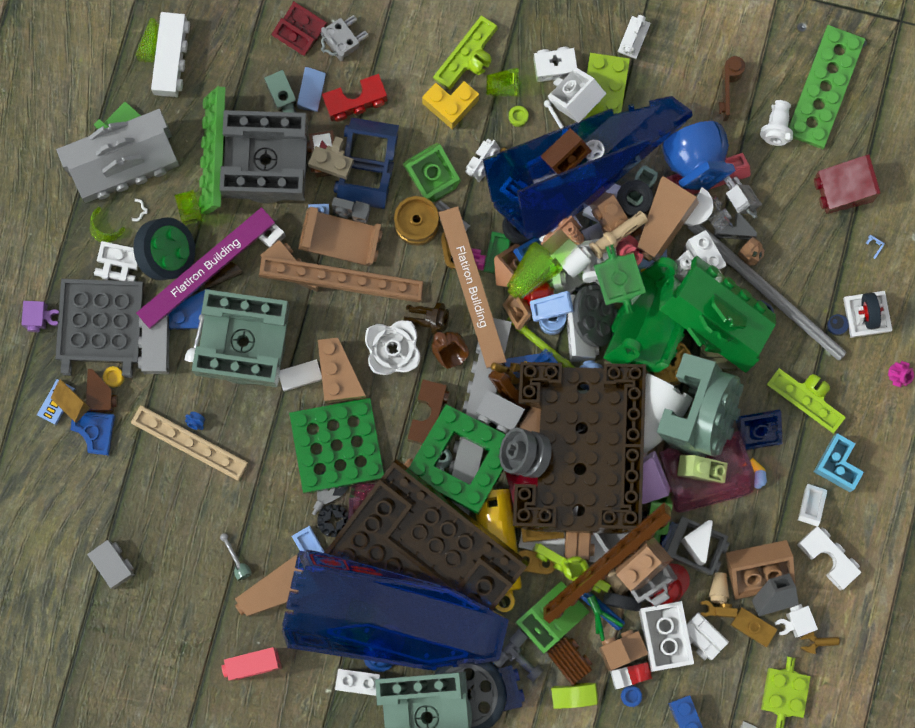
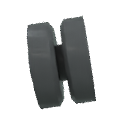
(525, 453)

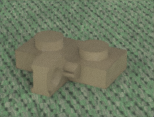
(332, 159)

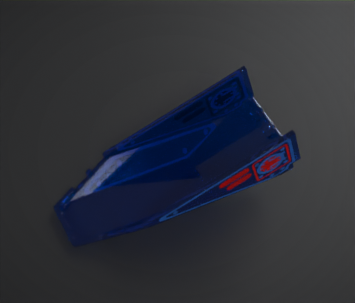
(386, 616)

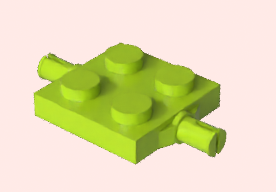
(785, 692)

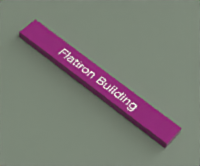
(205, 268)

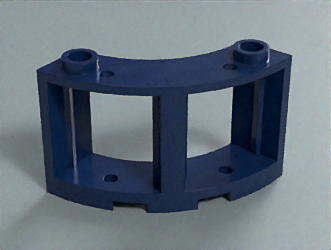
(372, 196)

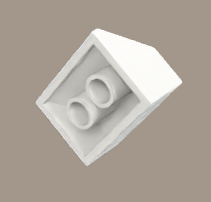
(578, 349)
(666, 636)

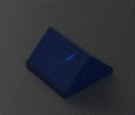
(760, 429)

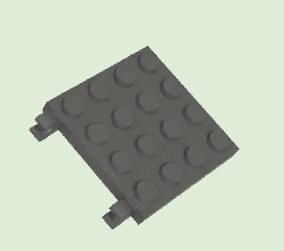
(99, 323)

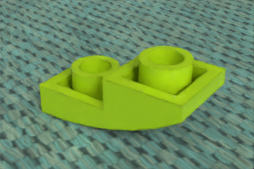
(574, 696)

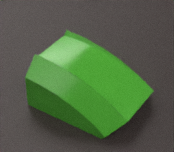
(432, 172)

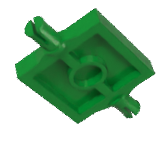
(619, 278)

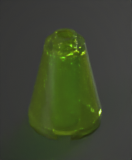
(533, 271)

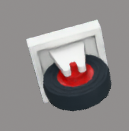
(867, 314)

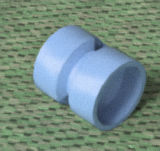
(553, 325)

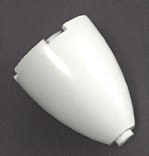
(657, 398)

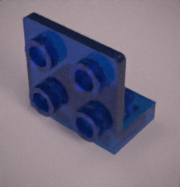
(514, 696)

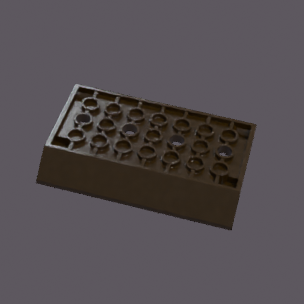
(609, 449)

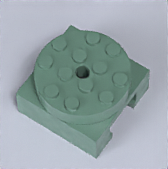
(236, 317)
(711, 412)
(410, 697)

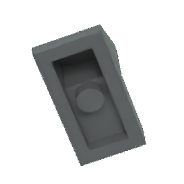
(741, 230)

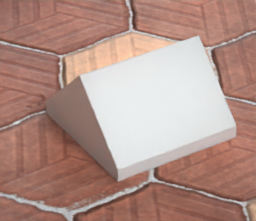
(698, 542)

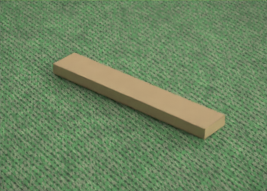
(189, 443)

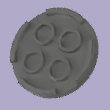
(593, 316)

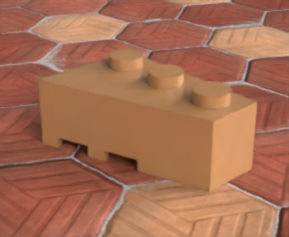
(338, 376)

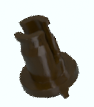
(436, 318)

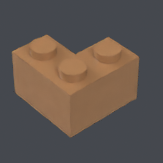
(622, 651)

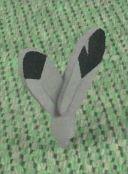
(326, 497)

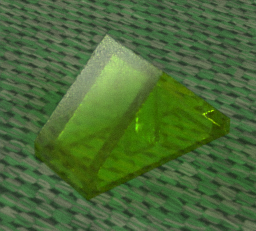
(503, 83)

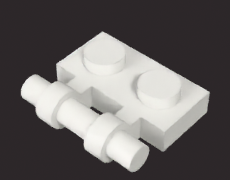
(119, 256)

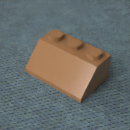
(754, 566)

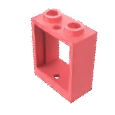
(251, 664)

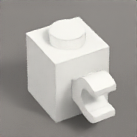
(799, 621)

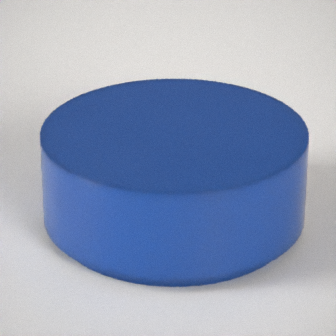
(631, 696)

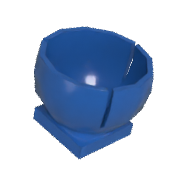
(698, 155)

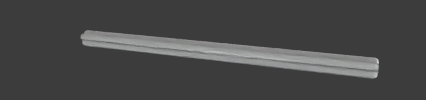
(774, 296)

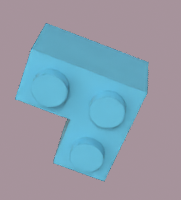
(834, 465)

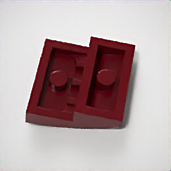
(299, 28)

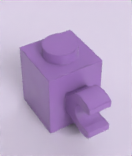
(36, 315)

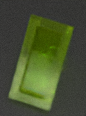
(188, 207)

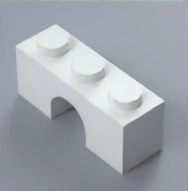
(843, 569)

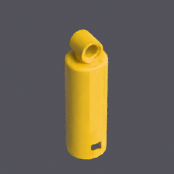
(500, 523)

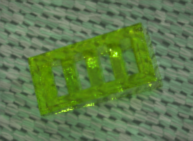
(147, 46)

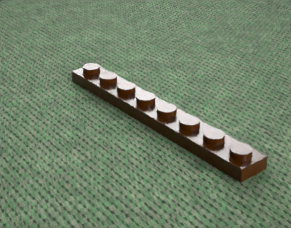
(607, 562)

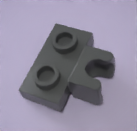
(347, 209)

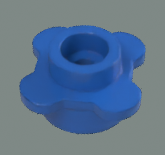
(195, 420)

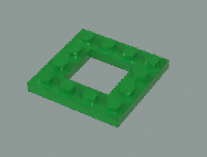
(450, 422)

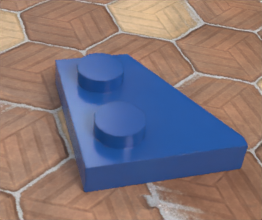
(187, 313)

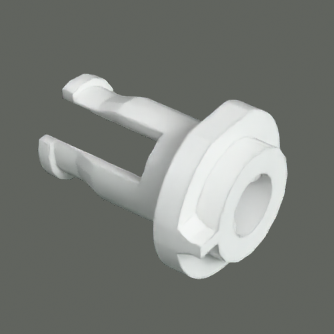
(777, 130)

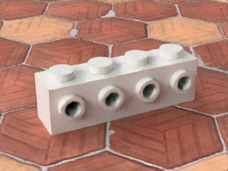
(169, 54)

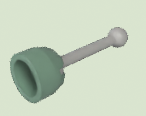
(241, 570)

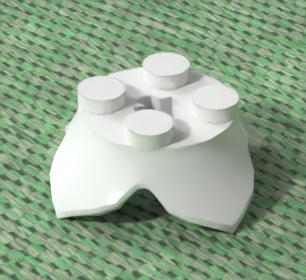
(378, 340)

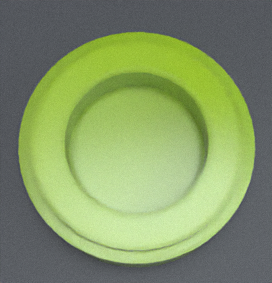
(518, 116)

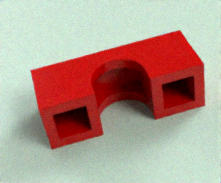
(340, 106)

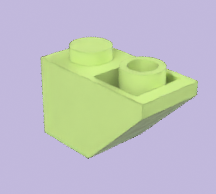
(702, 469)

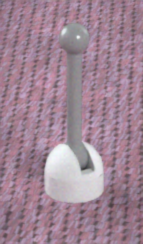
(190, 353)

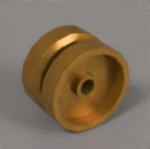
(427, 215)

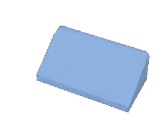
(311, 89)

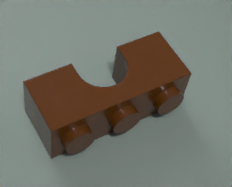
(434, 396)

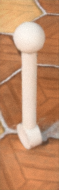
(548, 103)

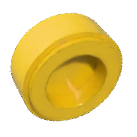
(113, 377)

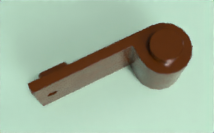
(731, 72)

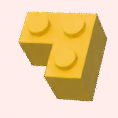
(452, 107)

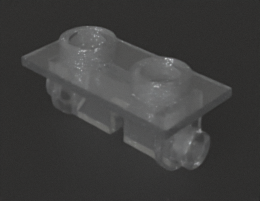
(720, 217)

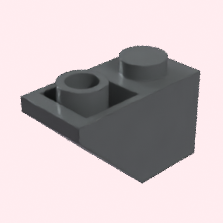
(776, 595)

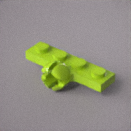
(468, 54)
(807, 398)
(571, 567)

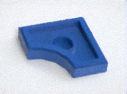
(96, 430)

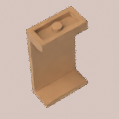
(339, 238)

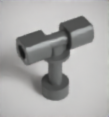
(512, 652)

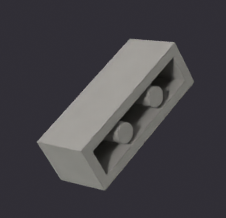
(154, 347)

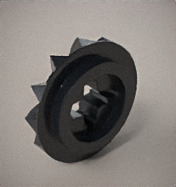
(325, 515)

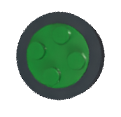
(164, 248)

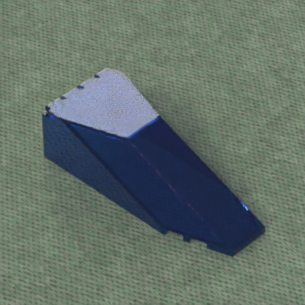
(543, 205)

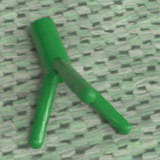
(597, 612)

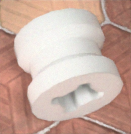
(596, 147)

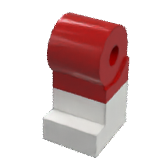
(631, 675)

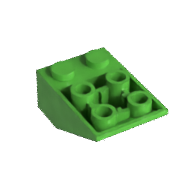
(545, 634)

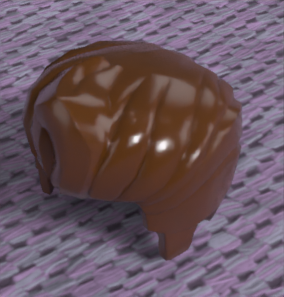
(449, 349)

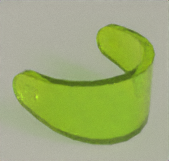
(100, 236)

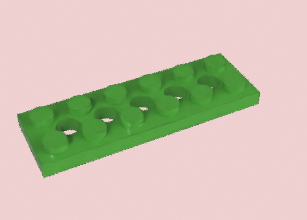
(838, 81)
(213, 150)

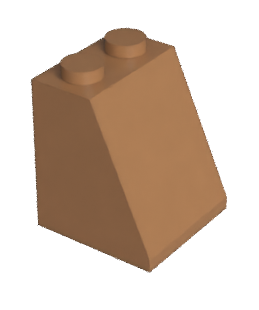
(643, 565)

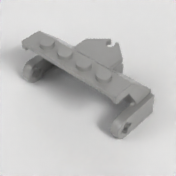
(119, 156)

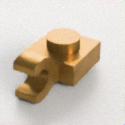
(724, 610)

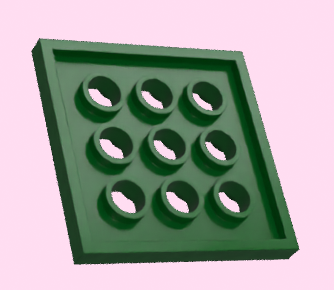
(321, 417)

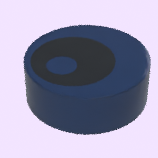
(837, 324)

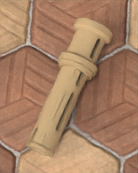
(618, 234)

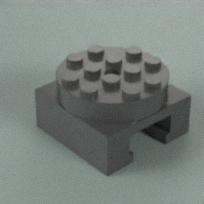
(262, 135)

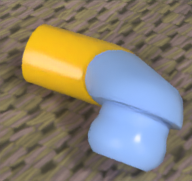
(760, 474)

